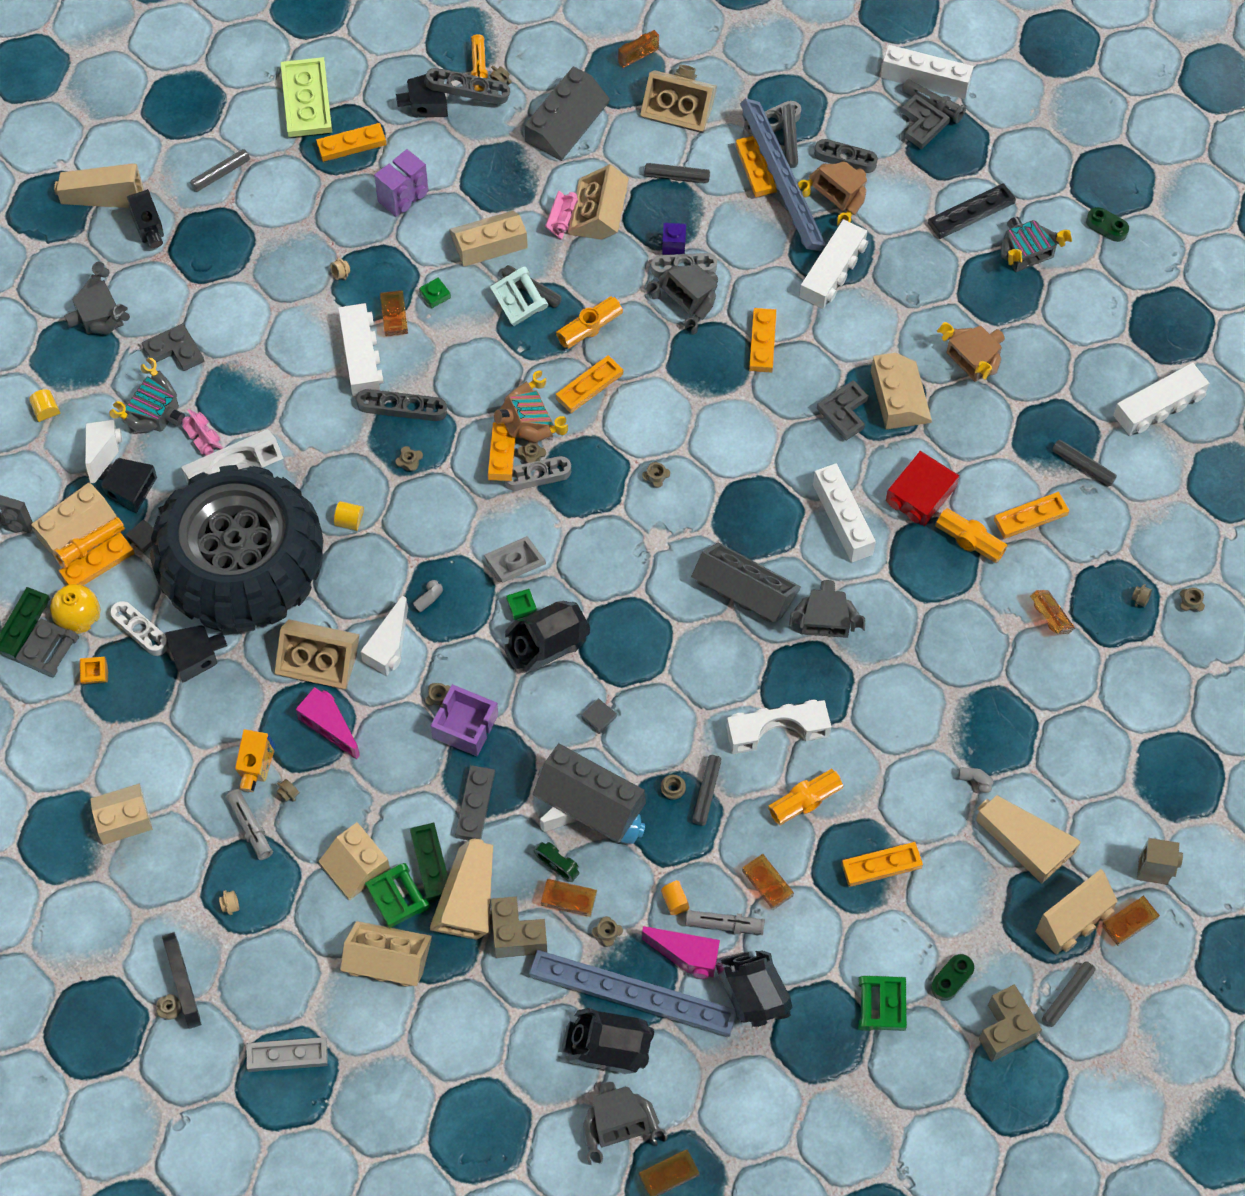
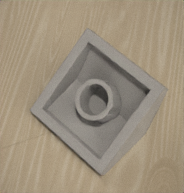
(514, 559)

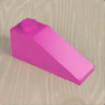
(323, 716)
(690, 952)

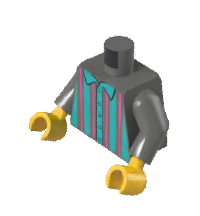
(1030, 243)
(151, 405)

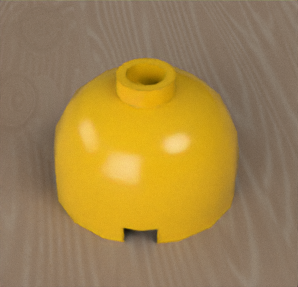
(75, 608)

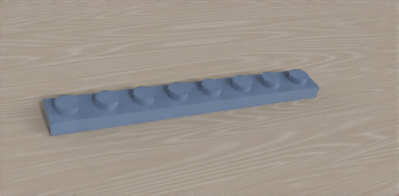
(782, 174)
(633, 993)

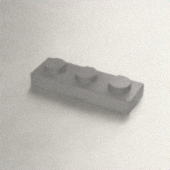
(287, 1054)

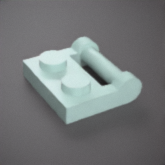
(512, 300)

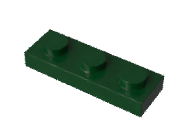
(22, 621)
(429, 860)

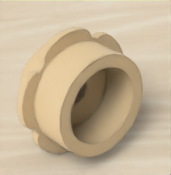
(340, 269)
(229, 902)

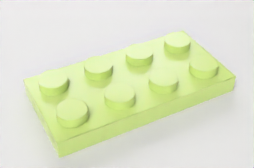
(306, 97)

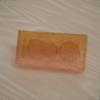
(638, 48)
(394, 313)
(1048, 606)
(767, 881)
(569, 897)
(1130, 920)
(669, 1173)

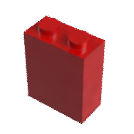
(922, 488)

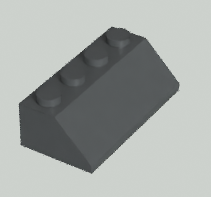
(566, 114)
(745, 582)
(589, 793)

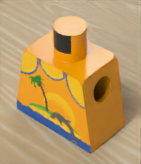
(254, 749)

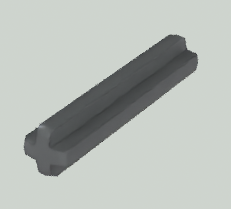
(790, 136)
(220, 170)
(677, 172)
(551, 297)
(1084, 462)
(707, 790)
(1068, 994)

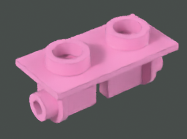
(561, 213)
(207, 439)

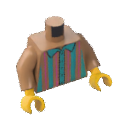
(526, 414)

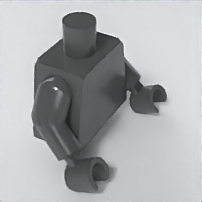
(690, 289)
(96, 305)
(827, 613)
(619, 1117)

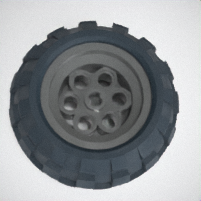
(241, 510)

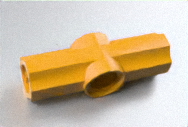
(599, 315)
(971, 535)
(805, 796)

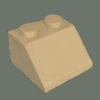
(120, 814)
(353, 861)

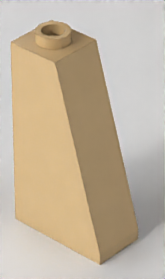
(99, 186)
(1026, 837)
(467, 893)

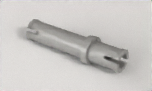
(260, 843)
(725, 922)

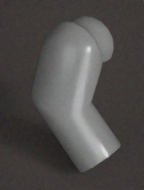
(434, 591)
(978, 775)

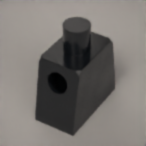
(423, 100)
(146, 218)
(128, 482)
(194, 650)

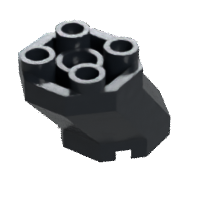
(546, 635)
(754, 987)
(608, 1041)

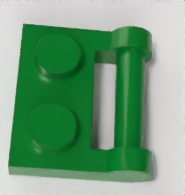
(389, 898)
(891, 1003)

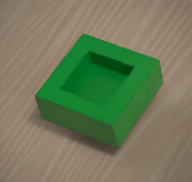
(435, 292)
(521, 604)

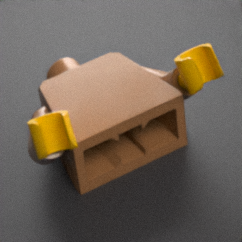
(840, 185)
(974, 349)

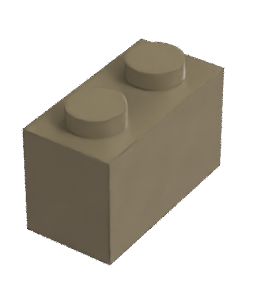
(1159, 861)

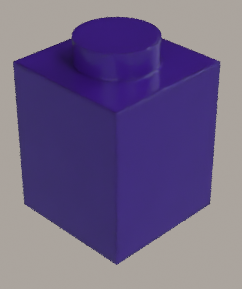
(674, 238)

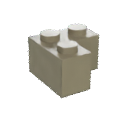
(514, 936)
(1014, 1024)

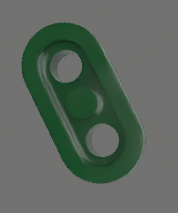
(1107, 223)
(563, 866)
(953, 976)

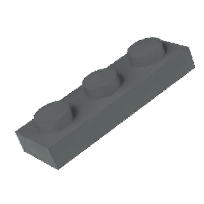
(475, 803)

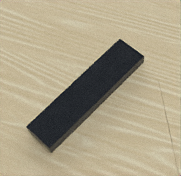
(971, 211)

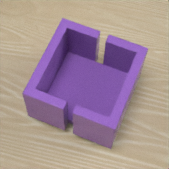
(396, 190)
(466, 722)

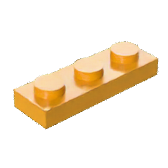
(351, 142)
(755, 167)
(763, 340)
(589, 384)
(501, 454)
(1031, 515)
(97, 561)
(882, 864)

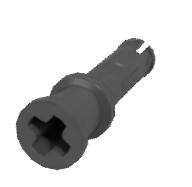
(943, 104)

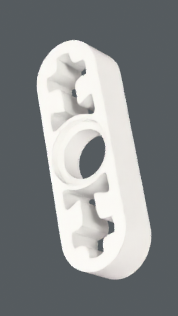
(137, 618)

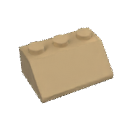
(678, 100)
(599, 203)
(489, 238)
(899, 391)
(73, 518)
(316, 653)
(1077, 913)
(385, 953)

